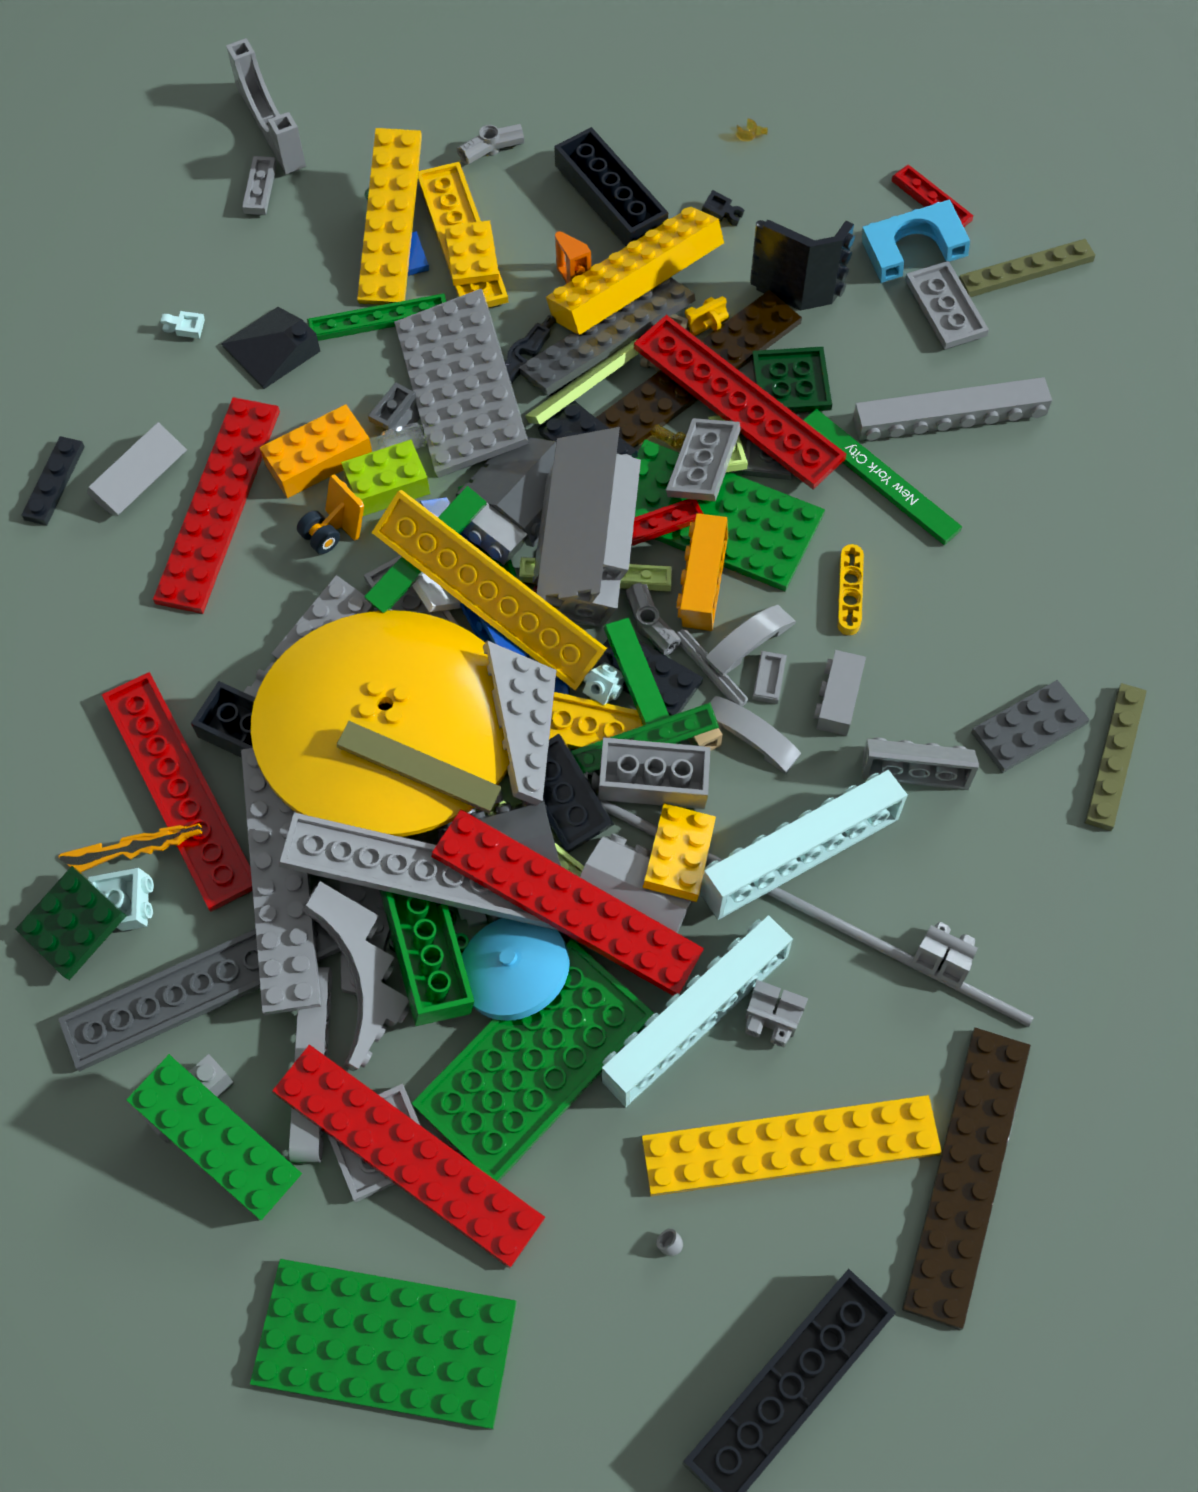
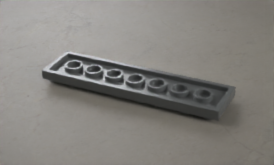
(581, 352)

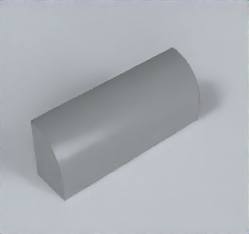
(136, 470)

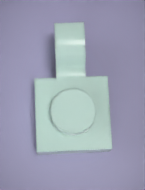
(185, 325)

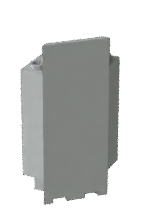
(586, 526)

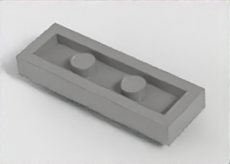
(259, 185)

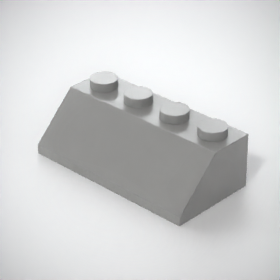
(921, 763)
(654, 773)

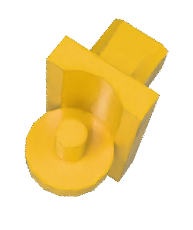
(707, 316)

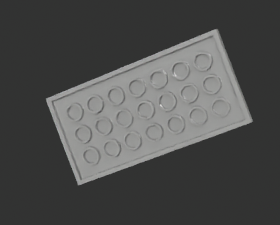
(460, 383)

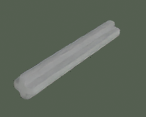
(698, 654)

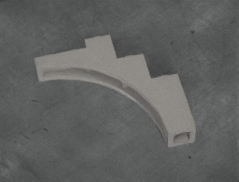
(376, 1002)

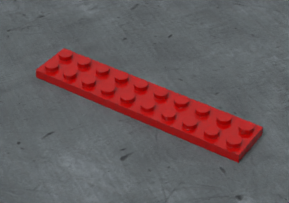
(740, 400)
(216, 506)
(180, 790)
(568, 903)
(409, 1156)

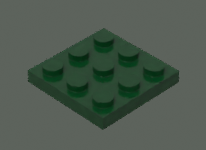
(794, 377)
(70, 922)

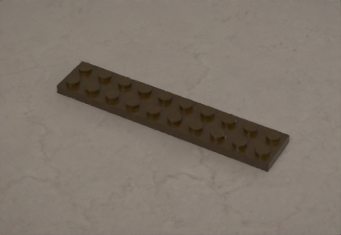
(663, 399)
(966, 1179)

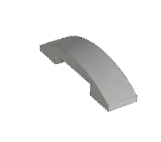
(748, 637)
(756, 733)

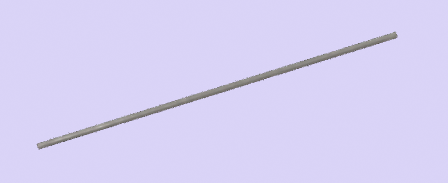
(844, 927)

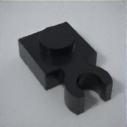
(720, 206)

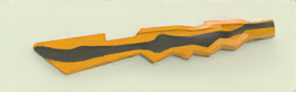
(129, 846)

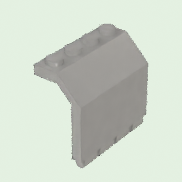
(622, 872)

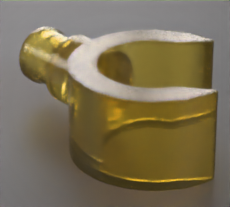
(753, 131)

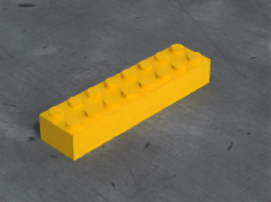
(635, 270)

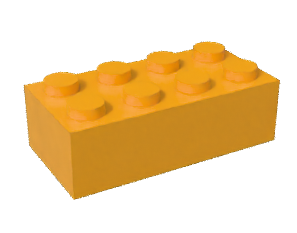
(315, 450)
(703, 571)

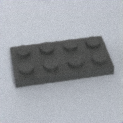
(1030, 726)

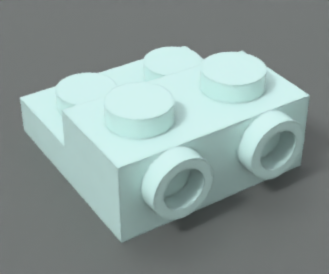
(129, 893)

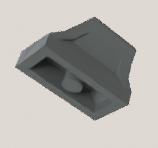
(395, 409)

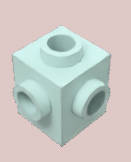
(603, 683)

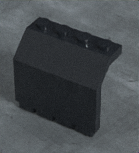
(798, 268)

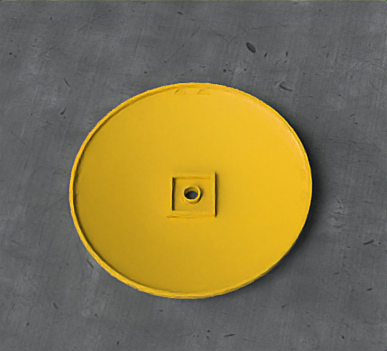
(342, 674)

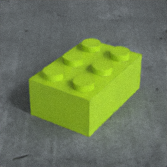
(383, 473)

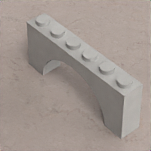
(277, 129)

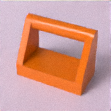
(577, 256)

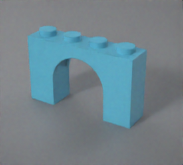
(935, 221)

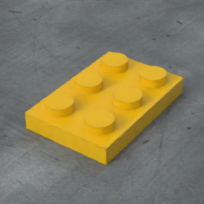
(471, 253)

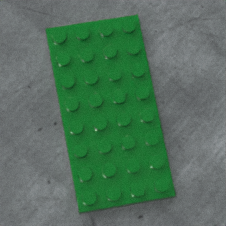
(764, 525)
(531, 1069)
(385, 1343)

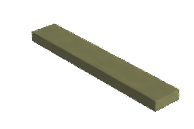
(419, 767)

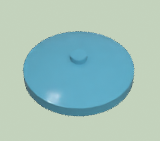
(515, 968)

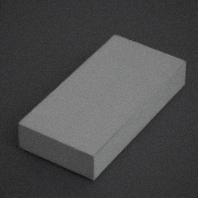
(769, 677)

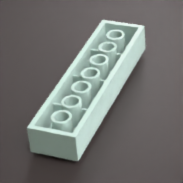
(802, 844)
(695, 1011)

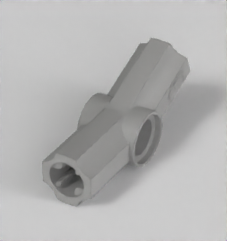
(490, 141)
(656, 631)

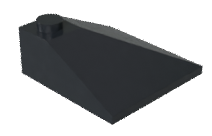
(273, 346)

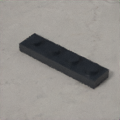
(53, 481)

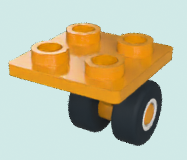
(344, 512)

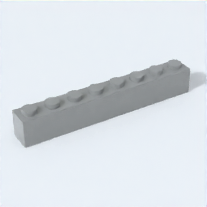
(952, 409)

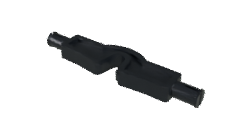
(529, 345)

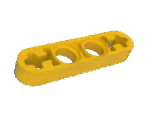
(850, 589)

